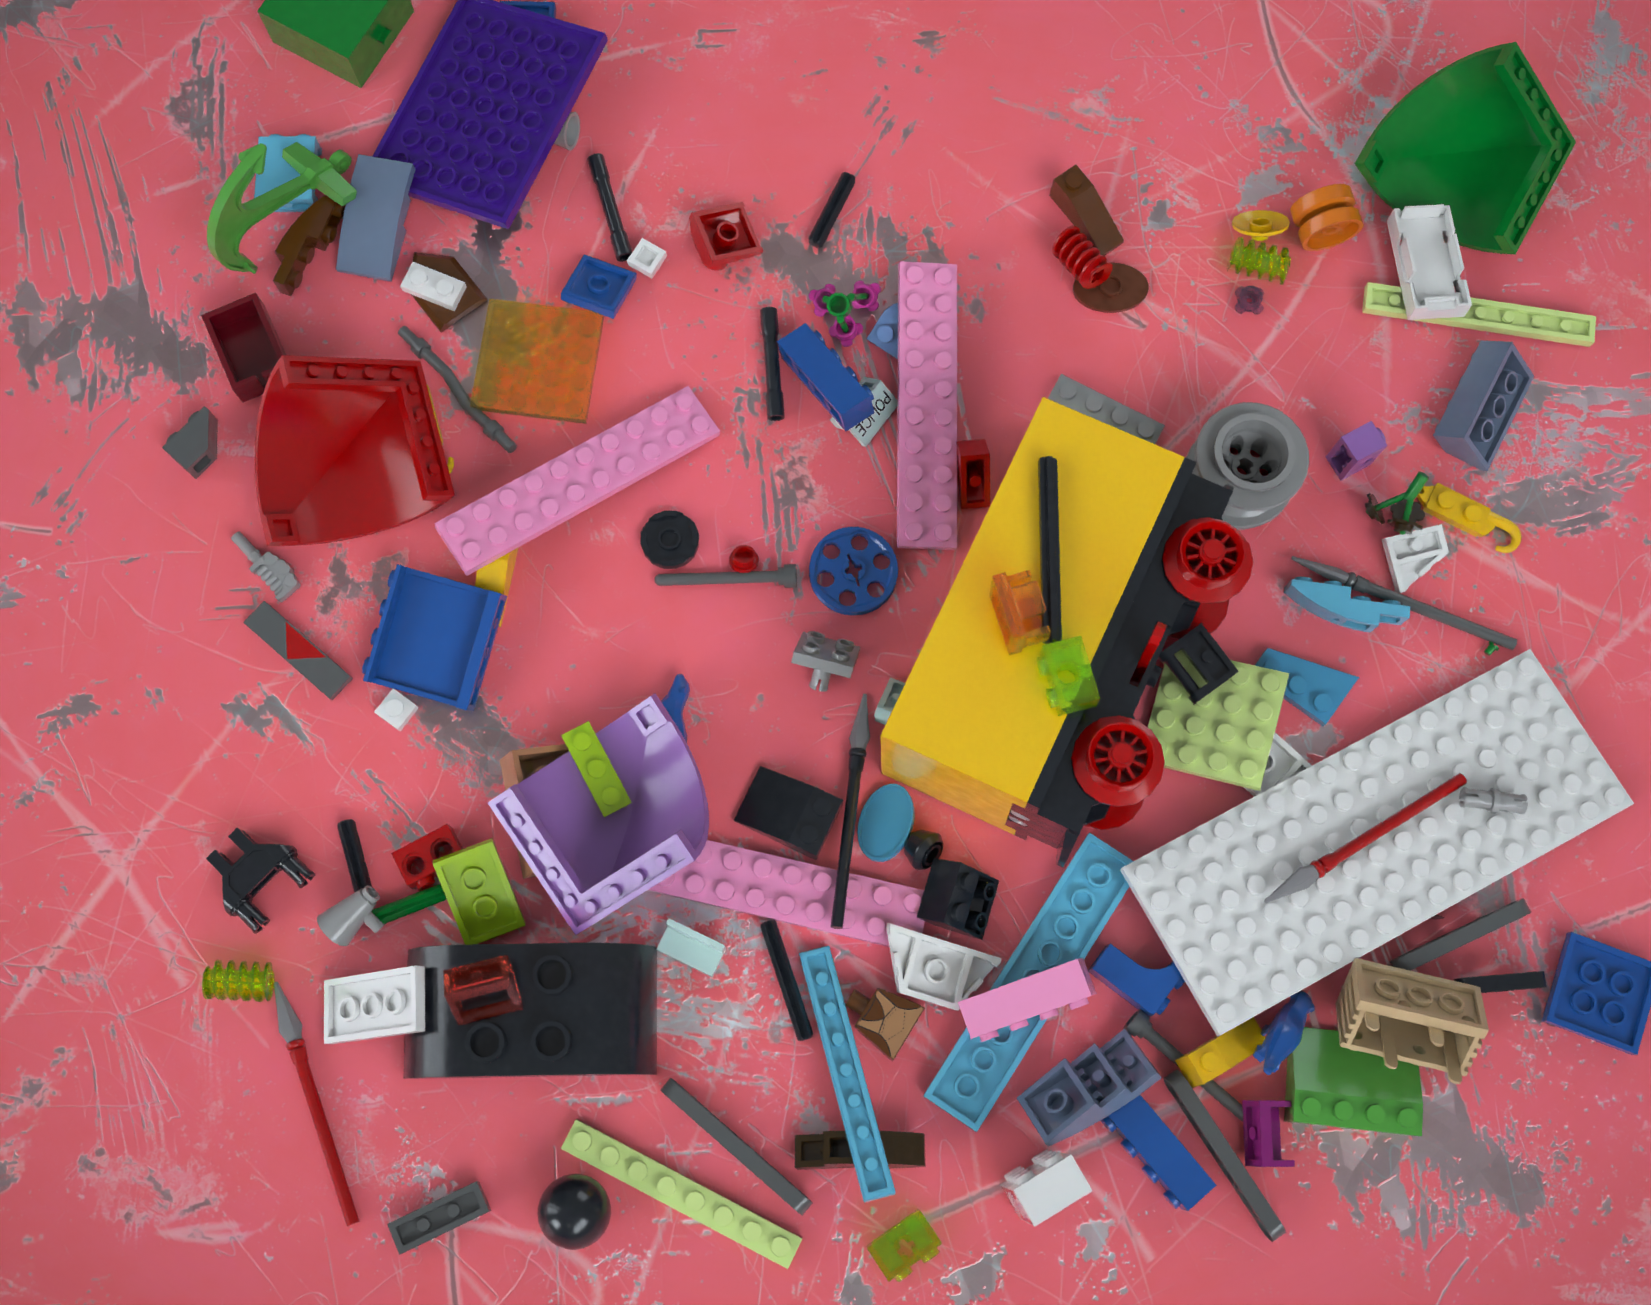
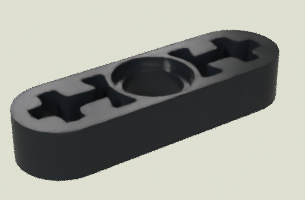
(1507, 982)

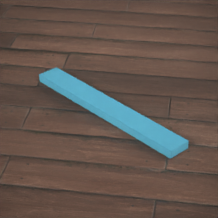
(847, 1075)

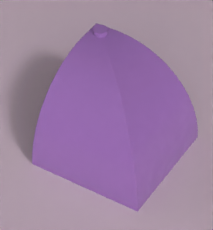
(600, 862)

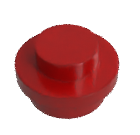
(743, 559)

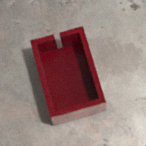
(245, 344)

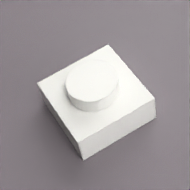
(647, 258)
(396, 709)

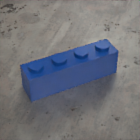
(826, 376)
(1161, 1153)

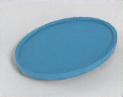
(886, 822)

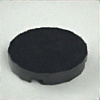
(669, 539)

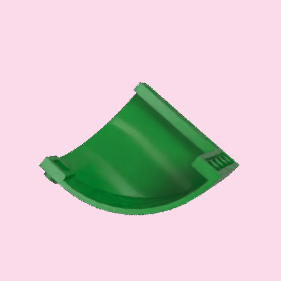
(1473, 141)

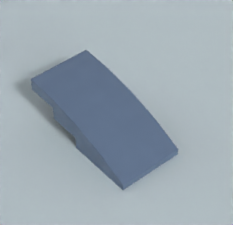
(375, 220)
(1088, 1088)

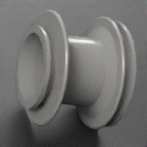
(1281, 451)

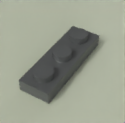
(439, 1217)

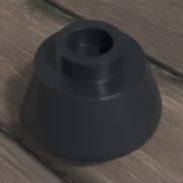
(923, 848)

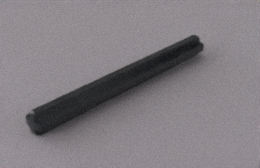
(1049, 546)

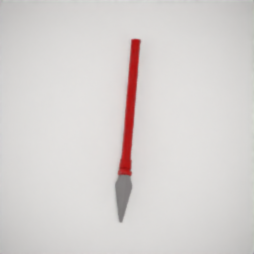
(1306, 875)
(291, 1030)

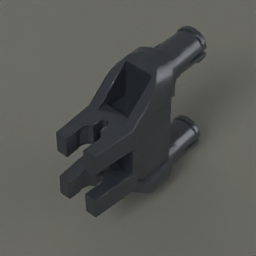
(252, 873)

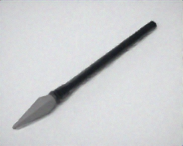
(858, 739)

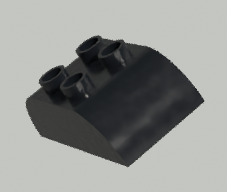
(581, 1015)

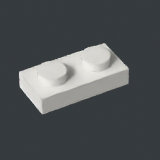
(433, 286)

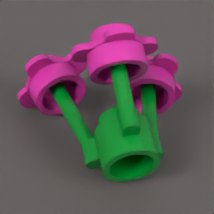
(841, 305)

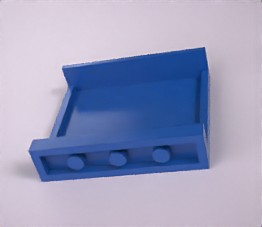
(434, 637)

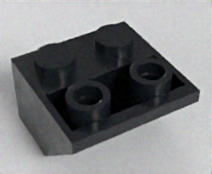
(958, 898)

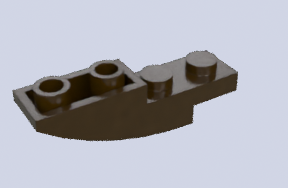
(833, 1151)

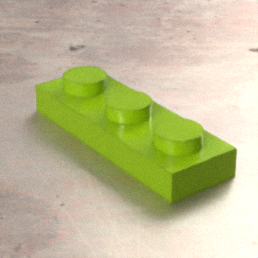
(596, 769)

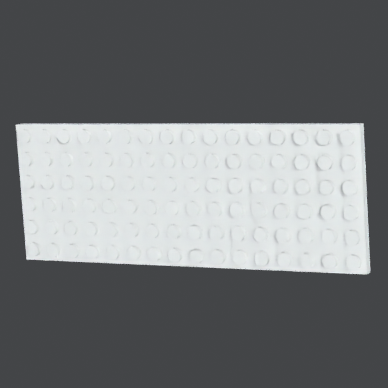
(1212, 882)

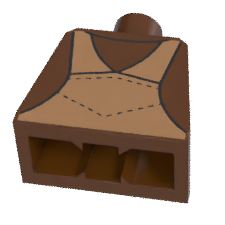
(885, 1019)

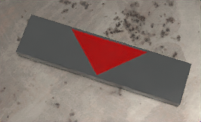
(298, 650)

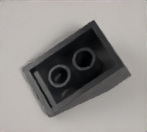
(789, 811)

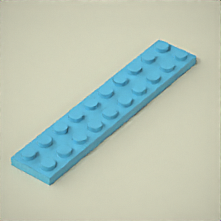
(1059, 933)

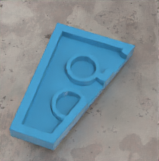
(1310, 686)

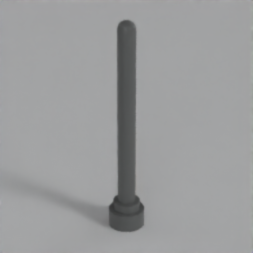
(784, 576)
(1142, 1027)

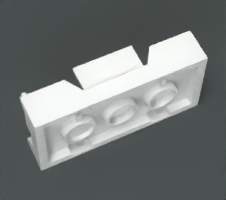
(1426, 264)

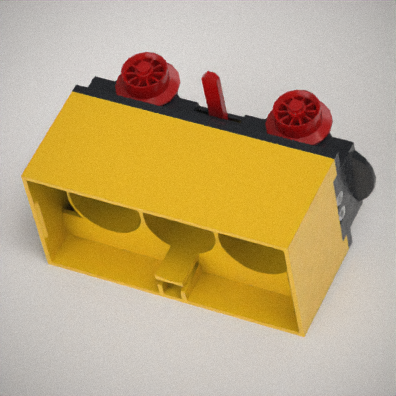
(1136, 565)

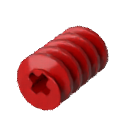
(1081, 258)

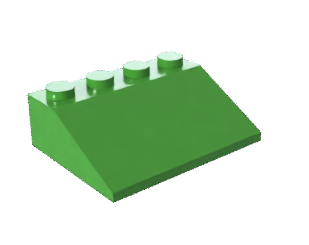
(1351, 1088)

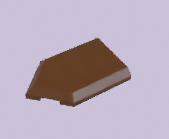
(469, 301)

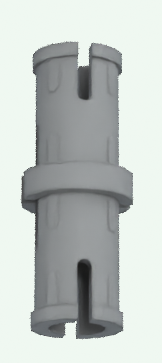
(1493, 800)

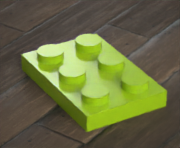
(479, 892)

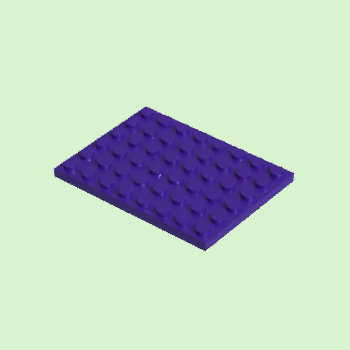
(489, 107)

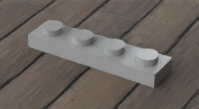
(1100, 407)

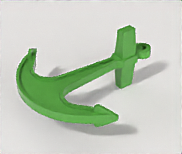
(231, 219)

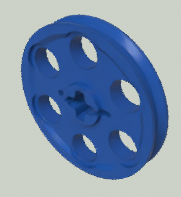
(860, 559)

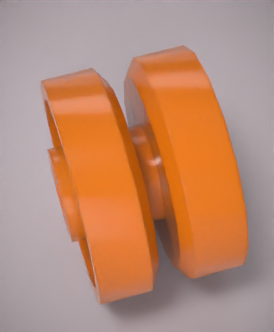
(1326, 217)

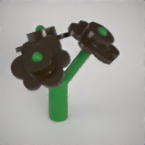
(1405, 512)

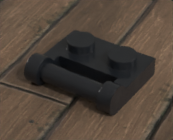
(1205, 657)

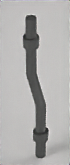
(490, 427)

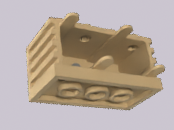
(1411, 1018)

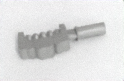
(271, 569)

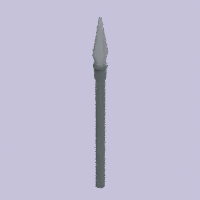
(1364, 586)

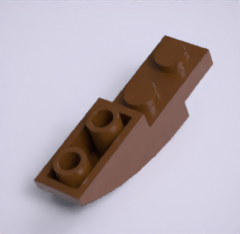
(311, 230)

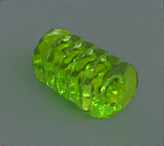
(1259, 260)
(238, 983)

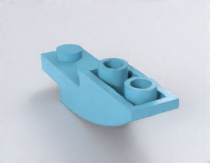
(1334, 604)

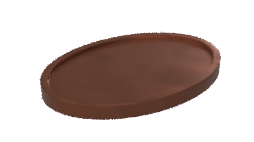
(1120, 292)

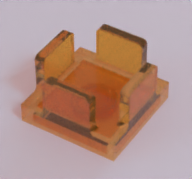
(1017, 607)

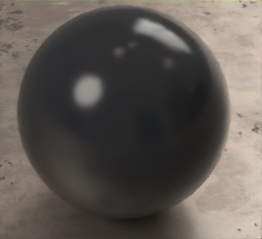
(574, 1211)

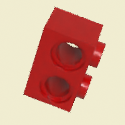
(428, 850)

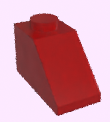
(973, 473)

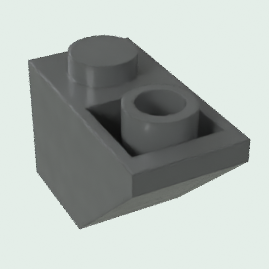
(195, 443)

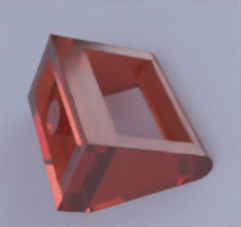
(478, 980)

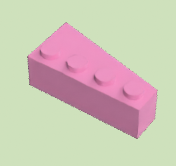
(1027, 998)

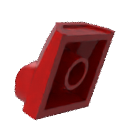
(723, 235)

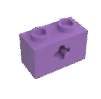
(1356, 450)

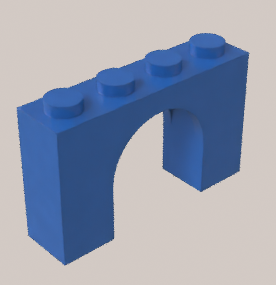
(1138, 985)

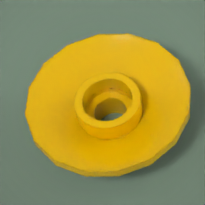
(1260, 224)

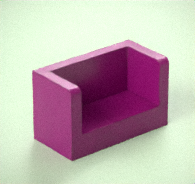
(1262, 1133)

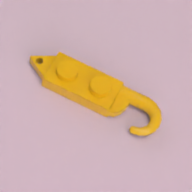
(1467, 514)

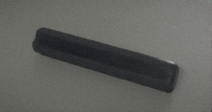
(832, 210)
(353, 854)

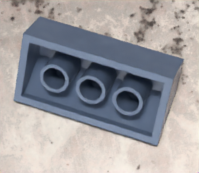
(1484, 403)

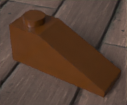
(1085, 209)

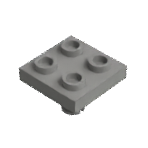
(825, 657)

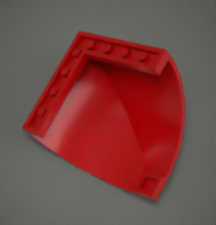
(346, 449)

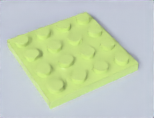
(1225, 732)

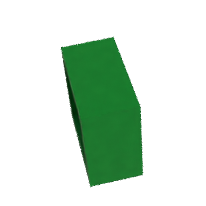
(337, 34)

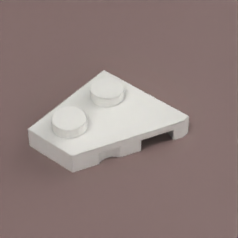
(1414, 554)

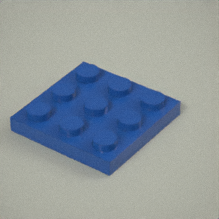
(1600, 993)

